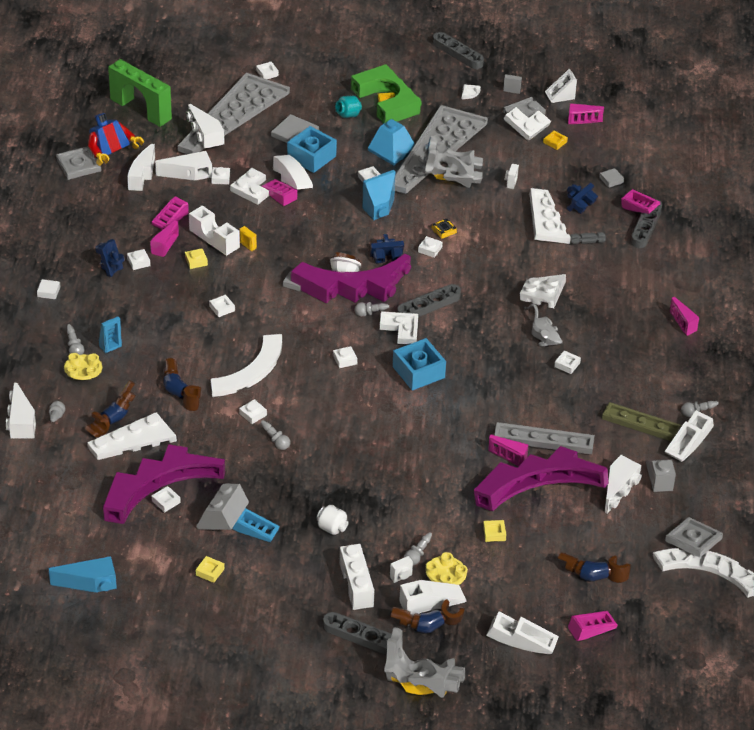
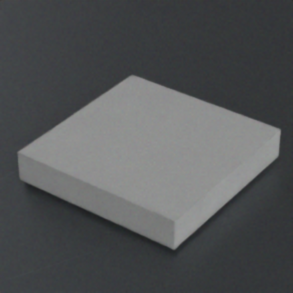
(290, 128)
(78, 162)
(694, 537)

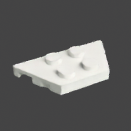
(543, 289)

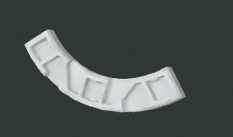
(252, 373)
(710, 562)

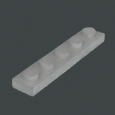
(546, 437)

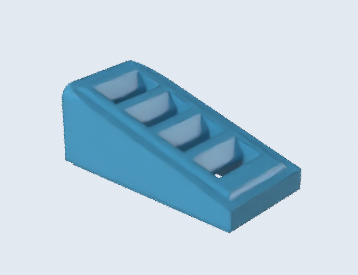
(110, 335)
(253, 518)

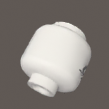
(332, 519)

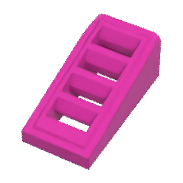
(577, 109)
(281, 192)
(635, 202)
(175, 209)
(164, 240)
(684, 316)
(514, 451)
(581, 631)

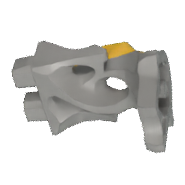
(459, 168)
(428, 676)

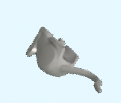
(543, 329)

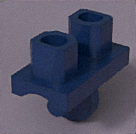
(579, 195)
(385, 248)
(110, 256)

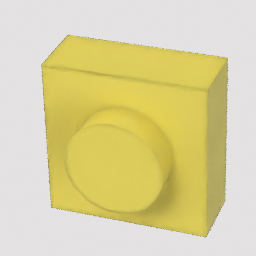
(196, 258)
(494, 530)
(210, 569)

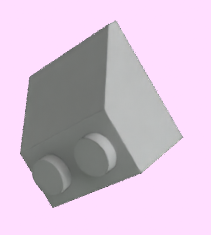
(224, 508)

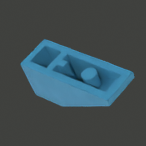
(88, 575)

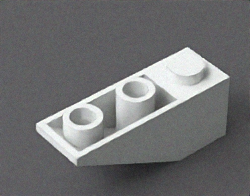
(207, 127)
(189, 166)
(22, 415)
(622, 477)
(429, 595)

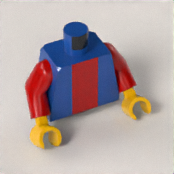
(109, 137)

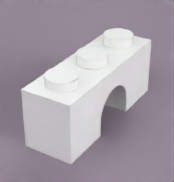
(223, 238)
(356, 571)

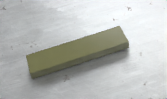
(641, 421)

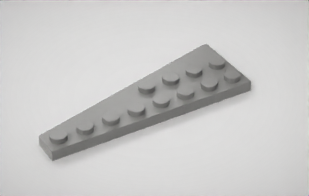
(238, 106)
(452, 131)

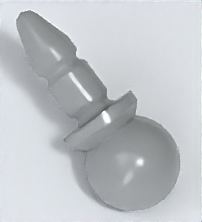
(362, 309)
(74, 343)
(689, 408)
(56, 410)
(281, 441)
(417, 551)

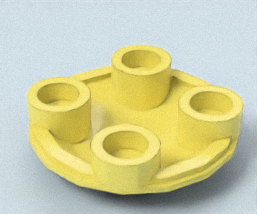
(83, 366)
(446, 569)

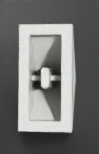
(563, 88)

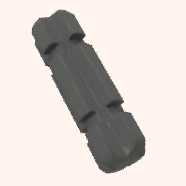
(585, 238)

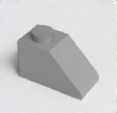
(661, 474)

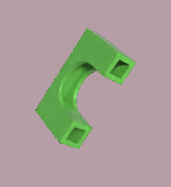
(383, 79)
(156, 93)

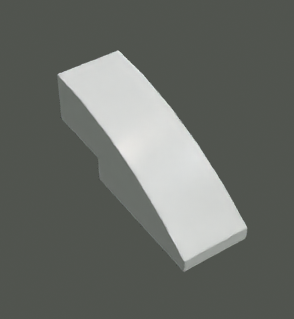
(141, 168)
(291, 172)
(690, 436)
(522, 634)

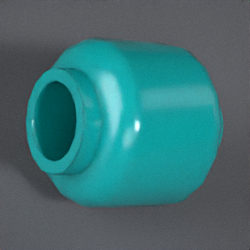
(348, 106)

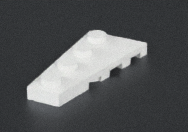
(546, 219)
(143, 432)

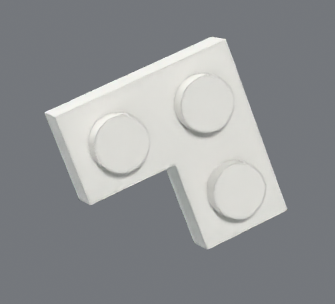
(527, 126)
(248, 186)
(404, 323)

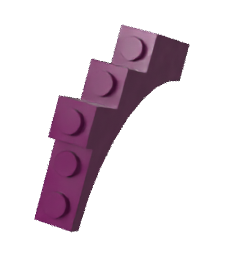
(352, 285)
(176, 466)
(535, 471)

